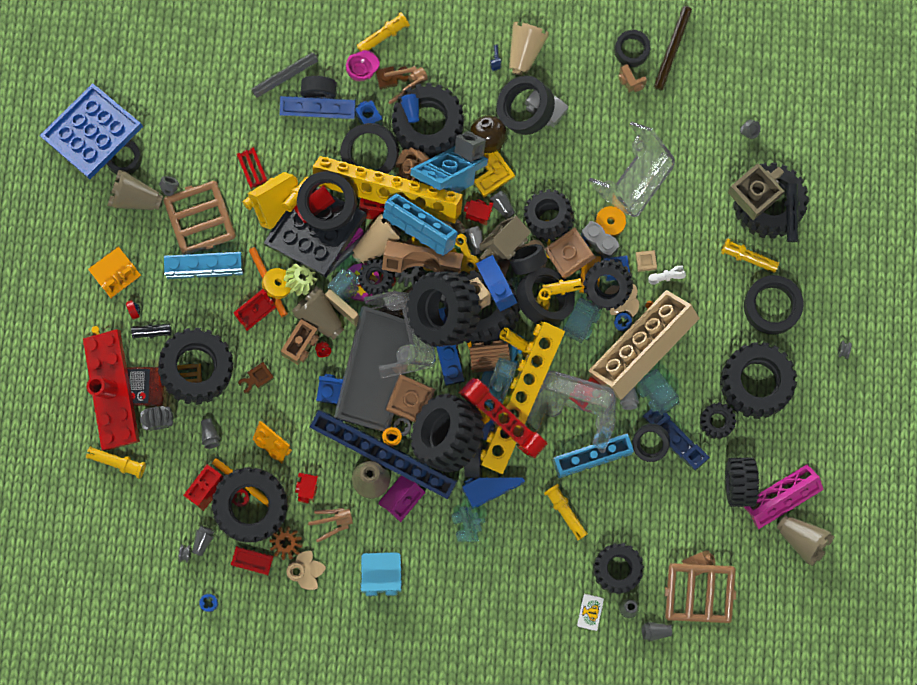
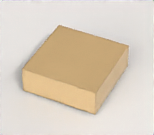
(646, 261)

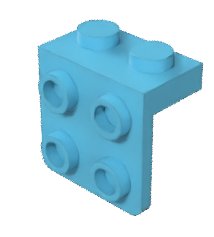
(381, 573)

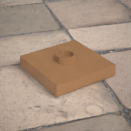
(569, 253)
(409, 398)

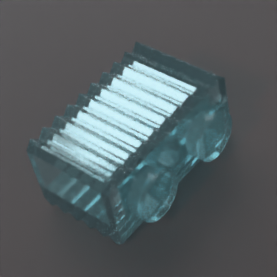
(344, 285)
(581, 320)
(501, 379)
(658, 392)

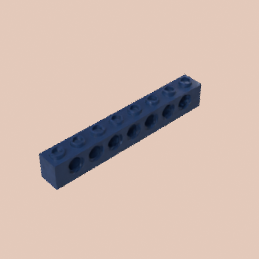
(383, 454)

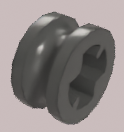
(844, 349)
(406, 421)
(184, 553)

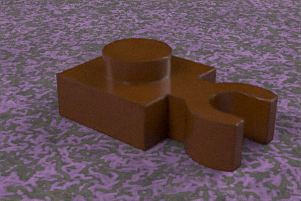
(389, 81)
(259, 376)

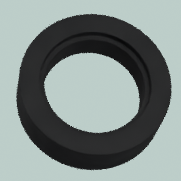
(543, 113)
(379, 130)
(306, 190)
(786, 286)
(530, 306)

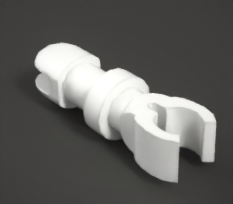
(676, 273)

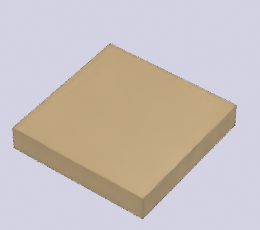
(342, 307)

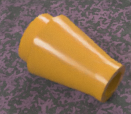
(392, 431)

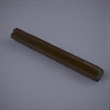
(673, 48)

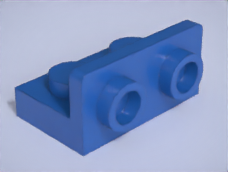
(329, 389)

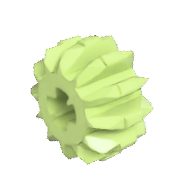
(300, 279)

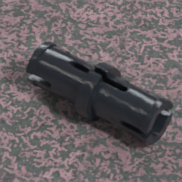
(151, 331)

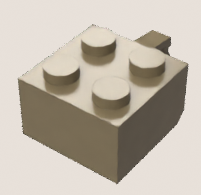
(757, 190)
(504, 239)

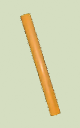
(252, 490)

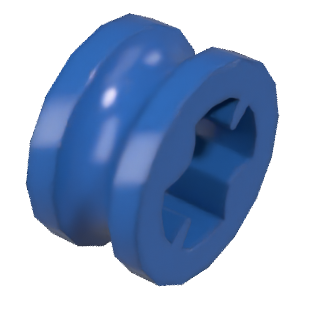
(628, 324)
(214, 601)

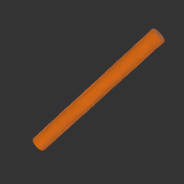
(262, 270)

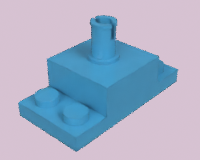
(448, 171)

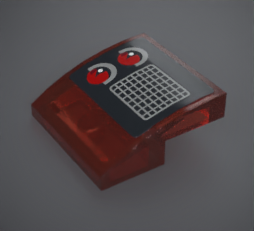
(146, 386)

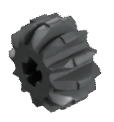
(416, 274)
(156, 418)

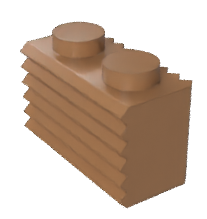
(485, 357)

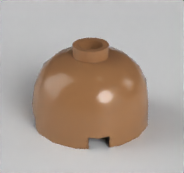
(408, 160)

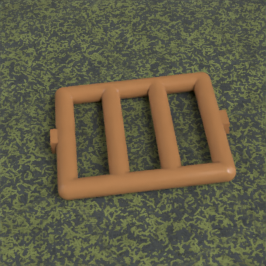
(224, 218)
(708, 616)

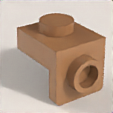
(626, 77)
(701, 558)

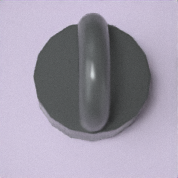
(751, 129)
(168, 184)

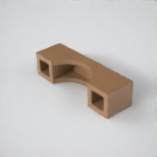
(402, 256)

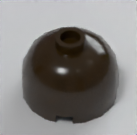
(492, 130)

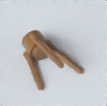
(416, 77)
(342, 518)

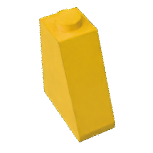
(269, 197)

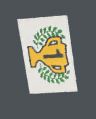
(590, 612)

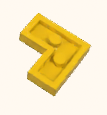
(497, 174)

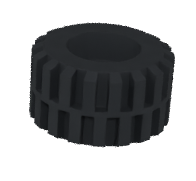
(549, 201)
(608, 300)
(742, 482)
(628, 554)

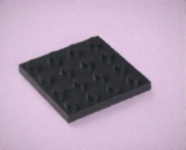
(310, 246)

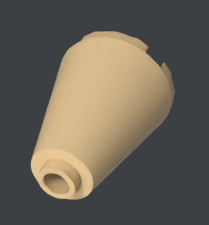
(525, 46)
(375, 239)

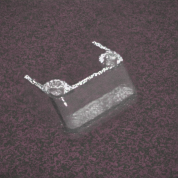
(643, 175)
(412, 356)
(566, 390)

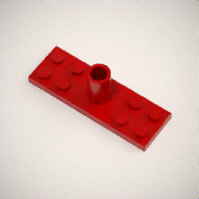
(110, 390)

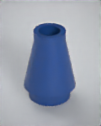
(411, 107)

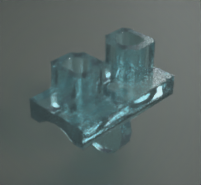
(470, 522)

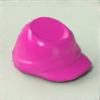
(362, 66)

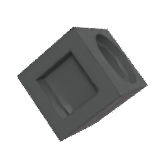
(469, 146)

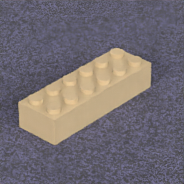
(644, 344)

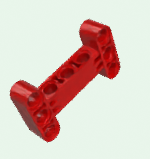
(528, 442)

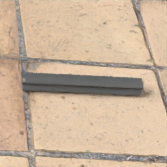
(284, 75)

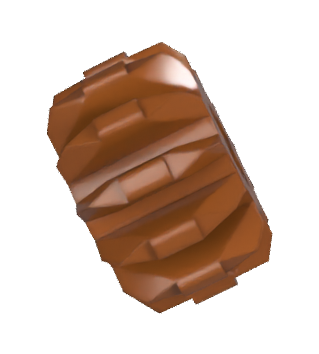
(290, 548)

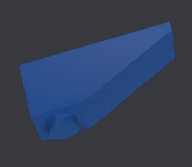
(496, 283)
(486, 489)

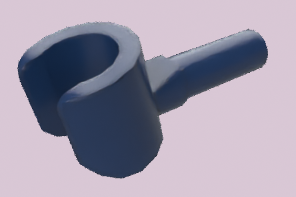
(496, 63)

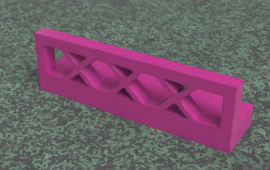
(786, 498)

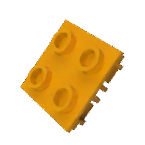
(114, 272)
(271, 442)

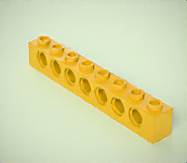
(380, 187)
(553, 336)

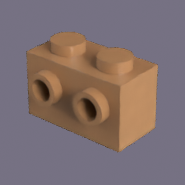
(300, 342)

